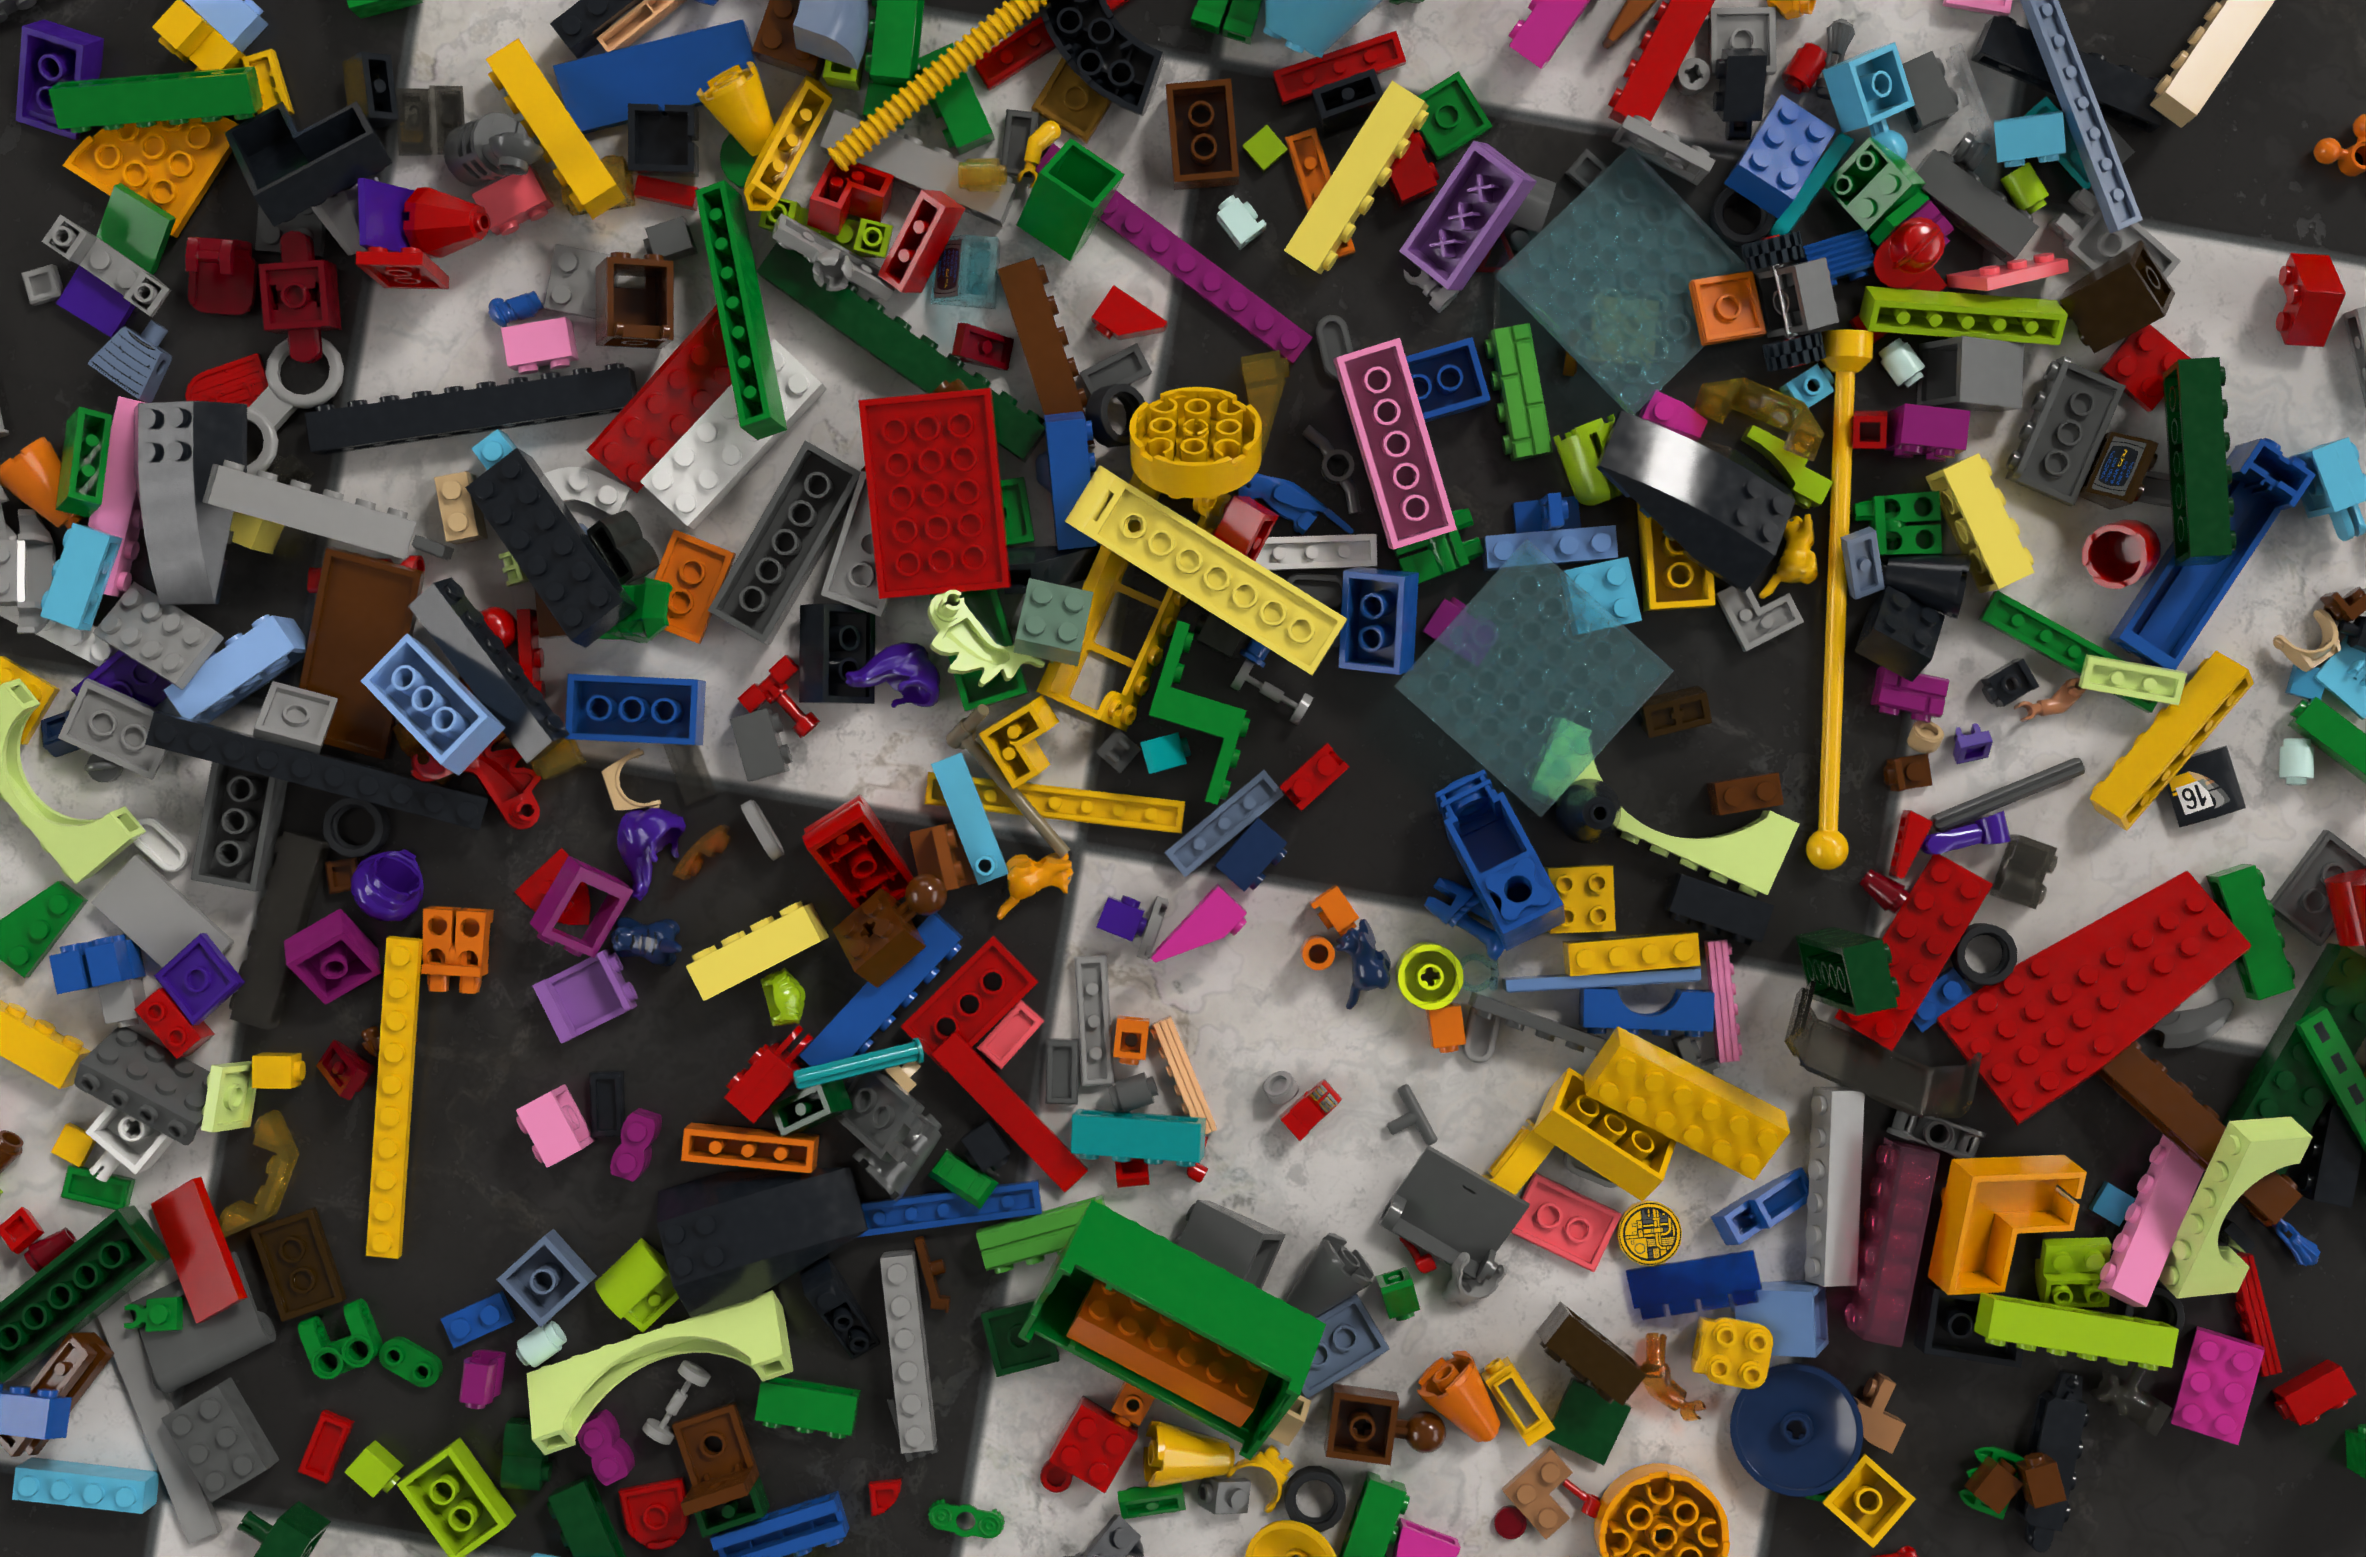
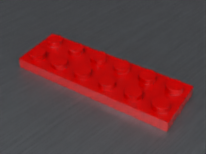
(666, 405)
(1922, 943)

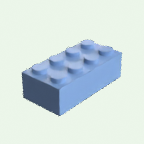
(240, 668)
(432, 704)

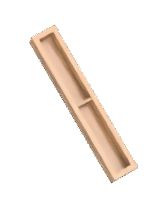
(636, 23)
(1182, 1071)

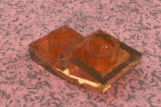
(709, 844)

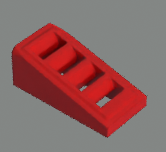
(1910, 837)

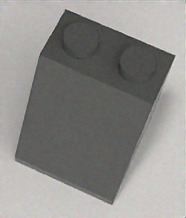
(1971, 374)
(1231, 1241)

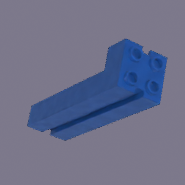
(2182, 598)

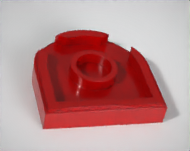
(655, 1512)

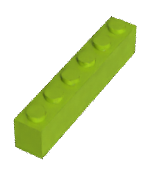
(1962, 315)
(2075, 1330)

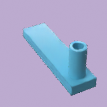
(970, 818)

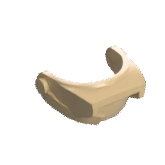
(2309, 659)
(612, 782)

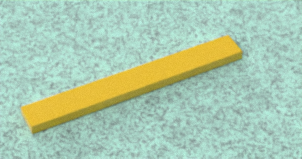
(1076, 805)

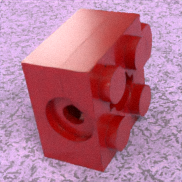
(768, 1077)

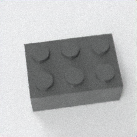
(220, 1439)

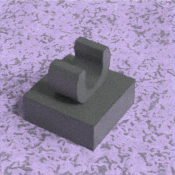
(1118, 750)

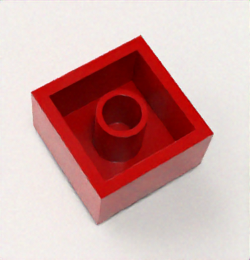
(1093, 1444)

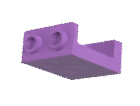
(586, 995)

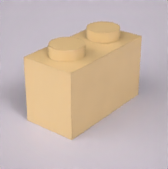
(459, 512)

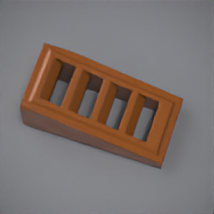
(1628, 16)

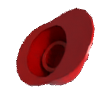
(1909, 253)

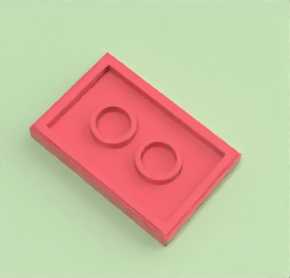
(1566, 1222)

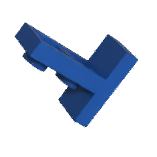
(1546, 514)

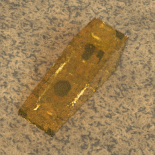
(1264, 382)

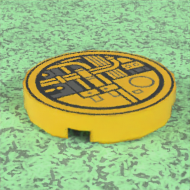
(1649, 1233)

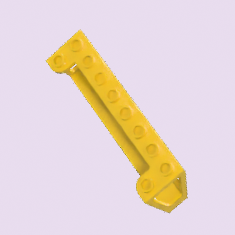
(1105, 581)

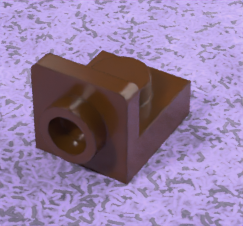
(2345, 608)
(1908, 772)

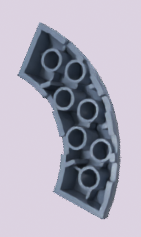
(833, 29)

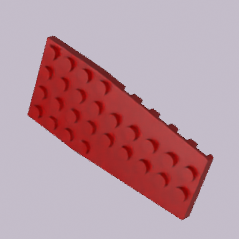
(2092, 994)

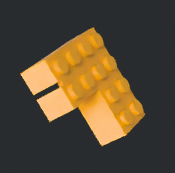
(1986, 1209)

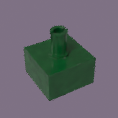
(292, 1534)

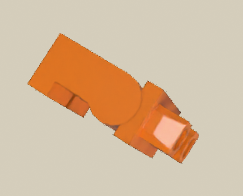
(455, 946)

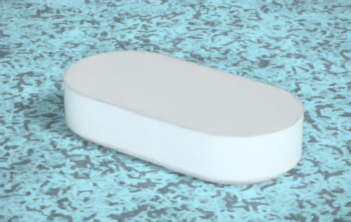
(163, 846)

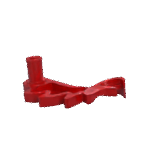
(504, 783)

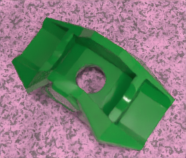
(649, 617)

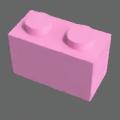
(540, 345)

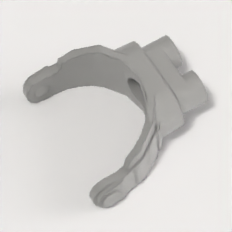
(1469, 1290)

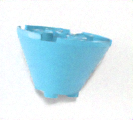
(1313, 23)

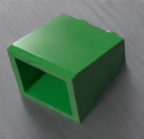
(1069, 199)

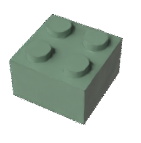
(1053, 622)

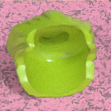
(784, 998)

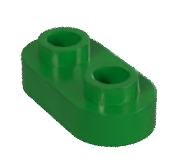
(410, 1359)

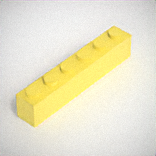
(1357, 177)

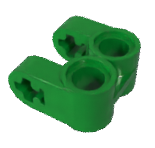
(317, 1342)

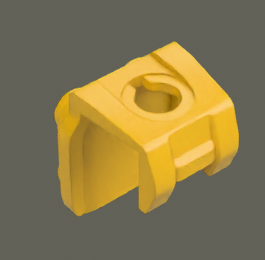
(1732, 1351)

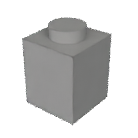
(120, 1000)

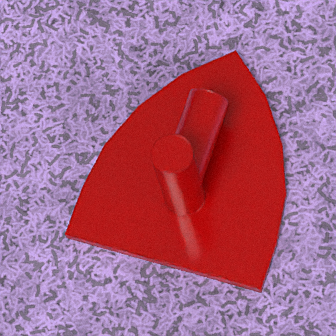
(537, 885)

